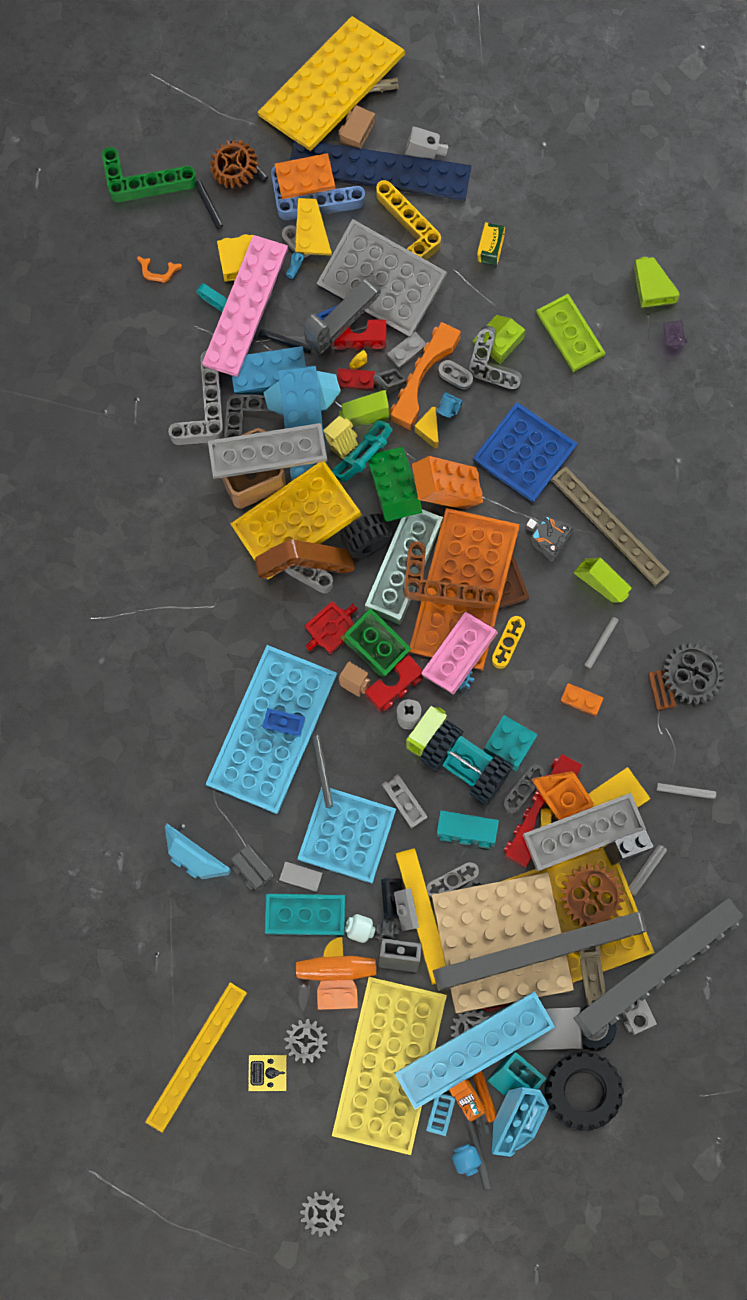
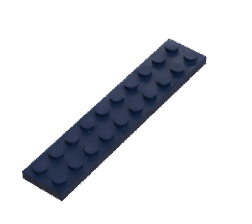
(402, 171)

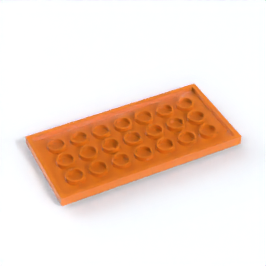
(467, 552)

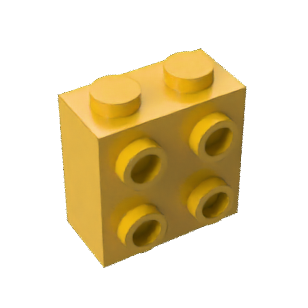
(232, 255)

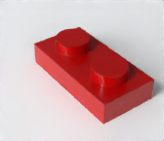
(355, 379)

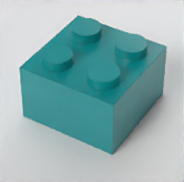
(510, 742)

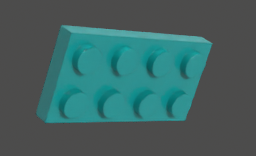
(305, 914)

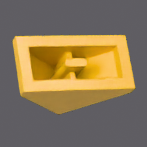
(427, 428)

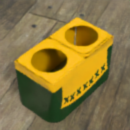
(491, 243)

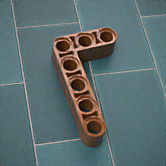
(304, 555)
(441, 587)

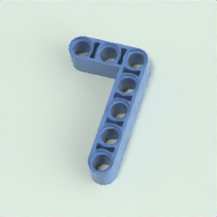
(328, 197)

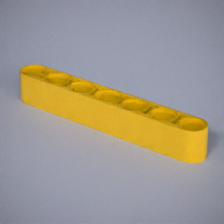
(427, 930)

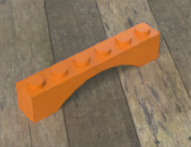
(442, 344)

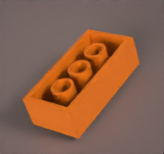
(447, 483)

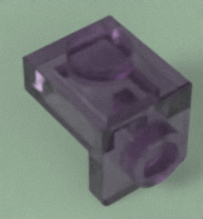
(674, 334)

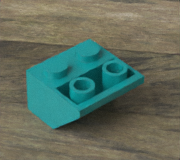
(515, 1073)

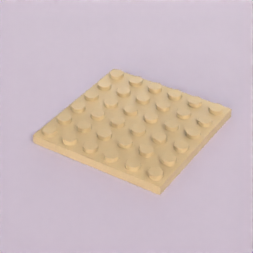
(494, 919)

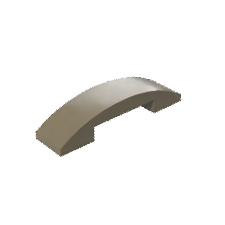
(592, 974)

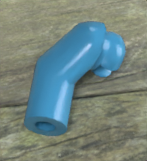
(295, 263)

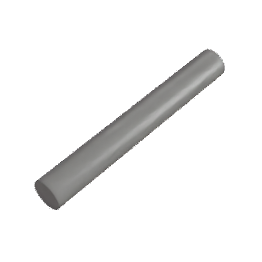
(601, 642)
(686, 791)

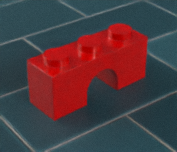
(372, 337)
(383, 696)

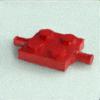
(329, 626)

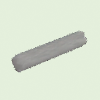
(647, 869)

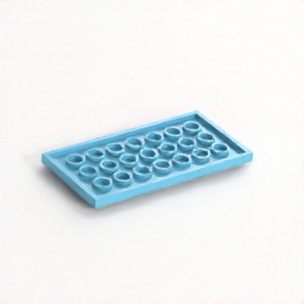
(262, 762)

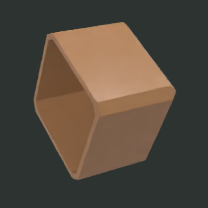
(246, 492)

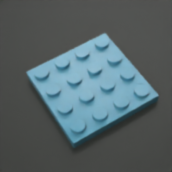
(348, 835)

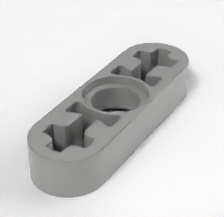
(468, 878)

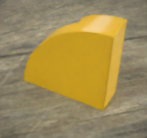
(359, 360)
(334, 948)

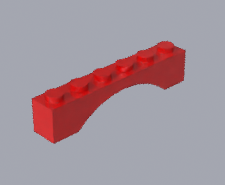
(517, 850)

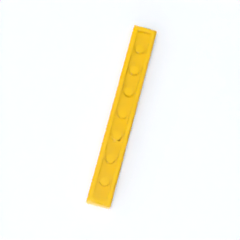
(196, 1057)

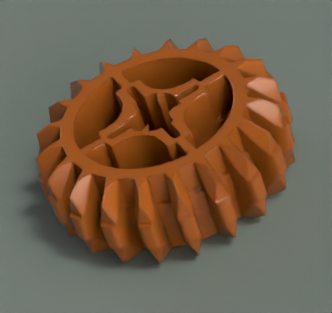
(227, 175)

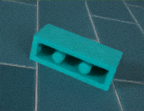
(467, 829)

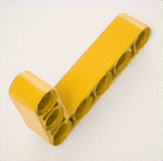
(410, 224)

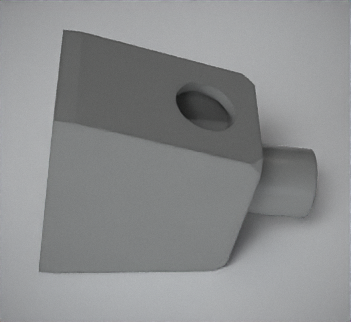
(424, 144)

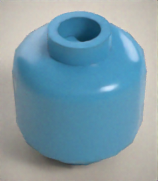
(466, 1159)

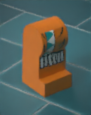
(468, 1100)

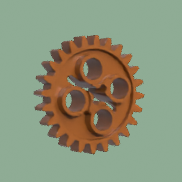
(606, 885)

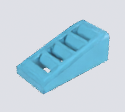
(435, 1129)

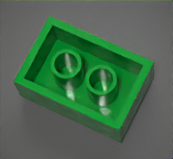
(375, 643)

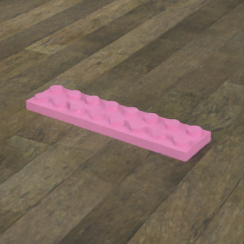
(245, 306)

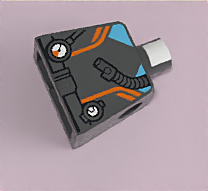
(549, 536)

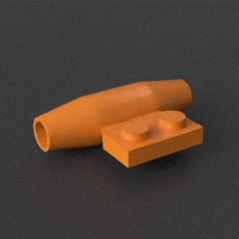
(336, 977)

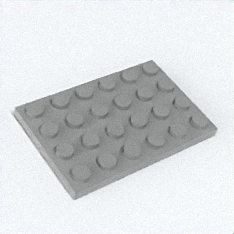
(403, 277)

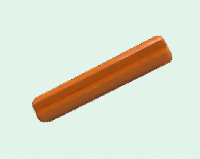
(485, 1096)

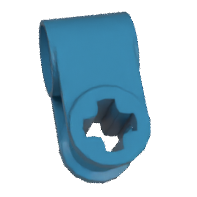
(449, 405)

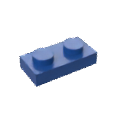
(283, 722)

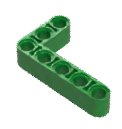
(143, 180)

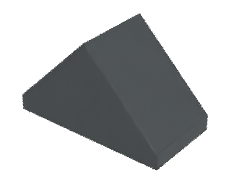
(389, 380)

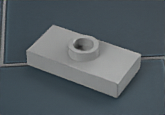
(406, 909)

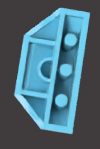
(327, 387)
(192, 856)
(518, 1120)

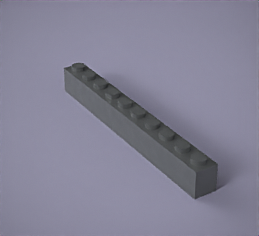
(658, 967)

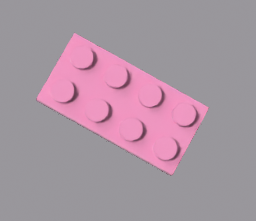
(459, 653)

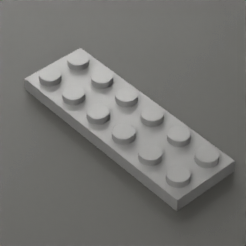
(267, 451)
(583, 832)

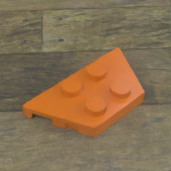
(563, 794)

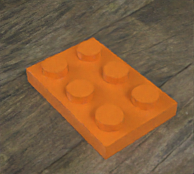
(304, 176)

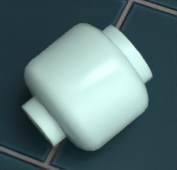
(359, 928)

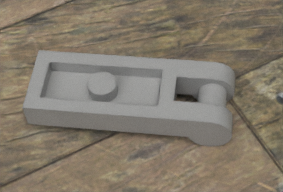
(405, 801)

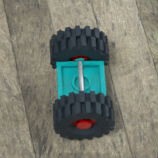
(466, 761)

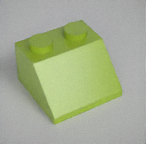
(508, 337)

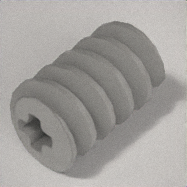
(408, 707)

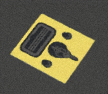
(267, 1072)

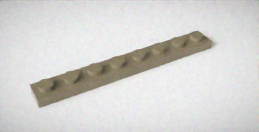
(610, 526)

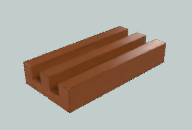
(655, 694)

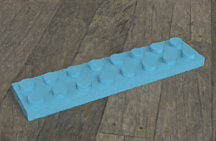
(474, 1050)

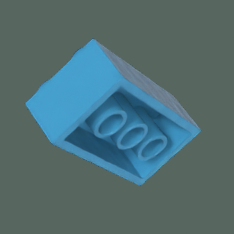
(261, 369)

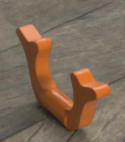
(157, 277)

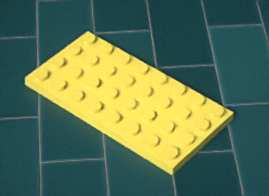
(392, 1032)

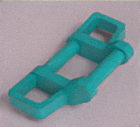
(369, 439)

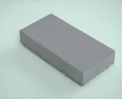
(301, 877)

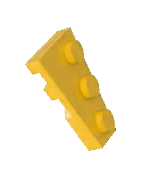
(310, 230)

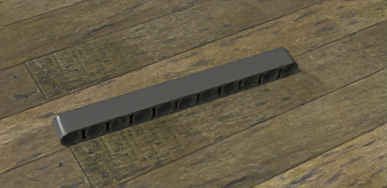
(539, 951)

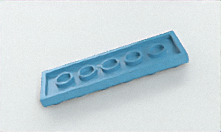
(300, 403)

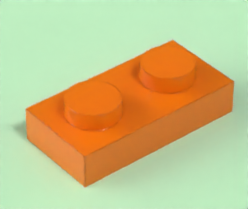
(581, 699)

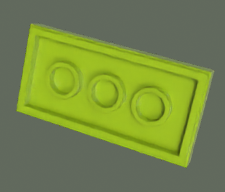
(570, 332)

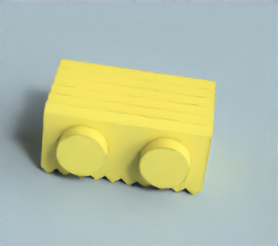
(341, 436)

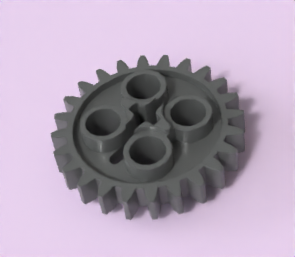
(687, 688)

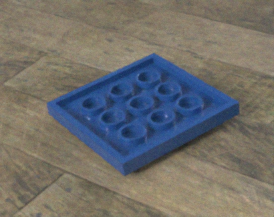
(525, 452)

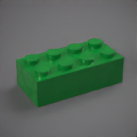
(394, 484)

